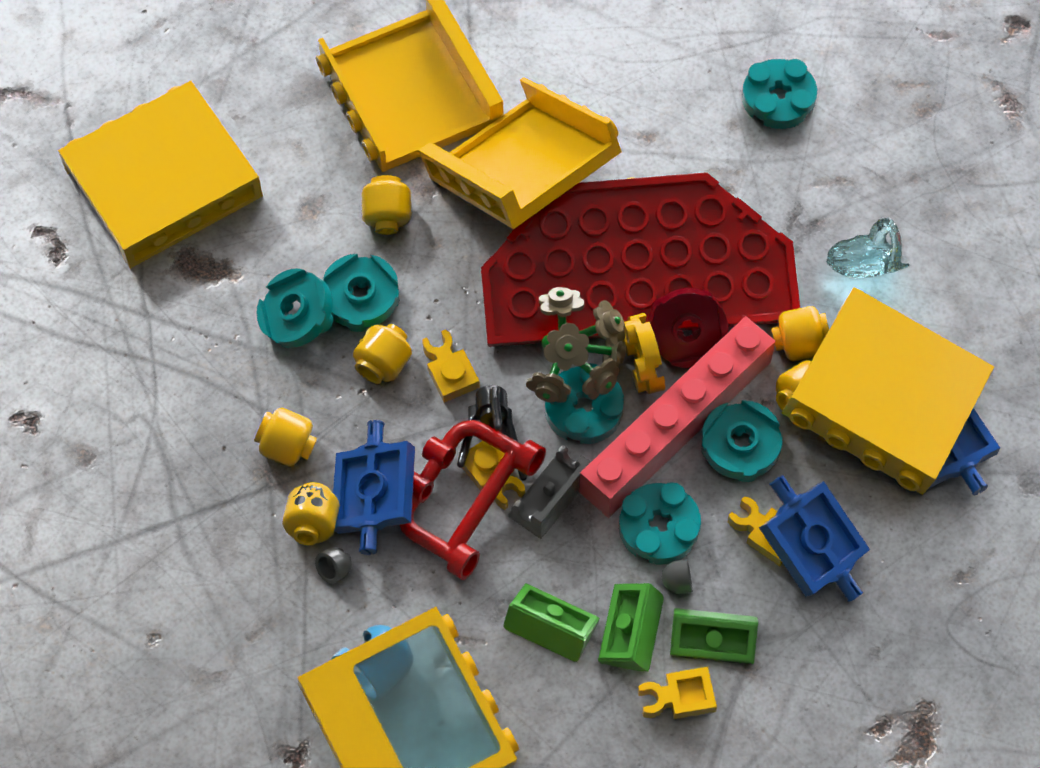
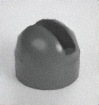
(333, 564)
(677, 577)

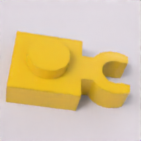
(450, 371)
(480, 465)
(752, 523)
(686, 693)

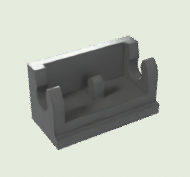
(549, 494)

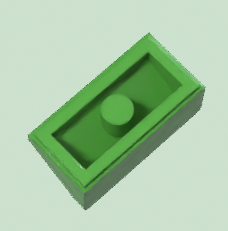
(550, 622)
(631, 626)
(714, 635)

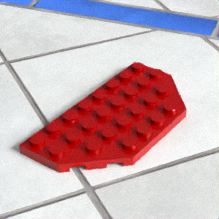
(633, 246)

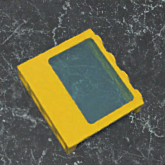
(408, 702)

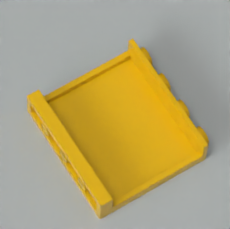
(411, 85)
(525, 156)
(161, 173)
(888, 391)

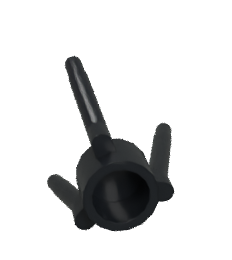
(492, 410)

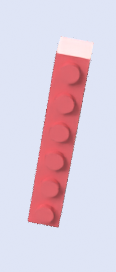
(676, 416)

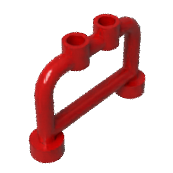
(440, 454)

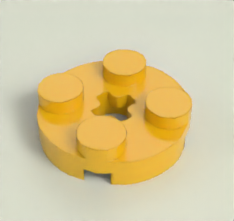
(642, 344)

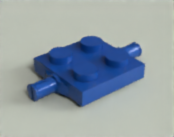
(971, 448)
(374, 486)
(814, 539)

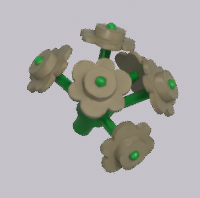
(572, 347)

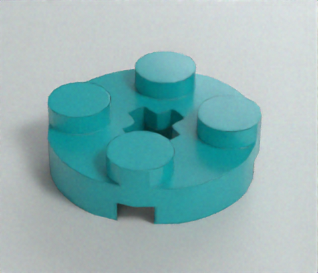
(785, 75)
(381, 297)
(311, 318)
(577, 423)
(735, 461)
(669, 502)

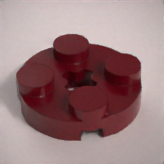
(683, 305)

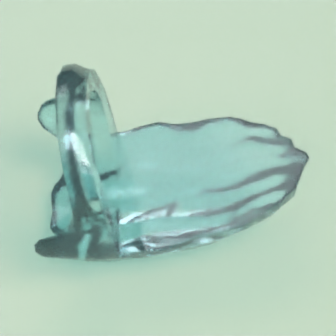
(870, 253)

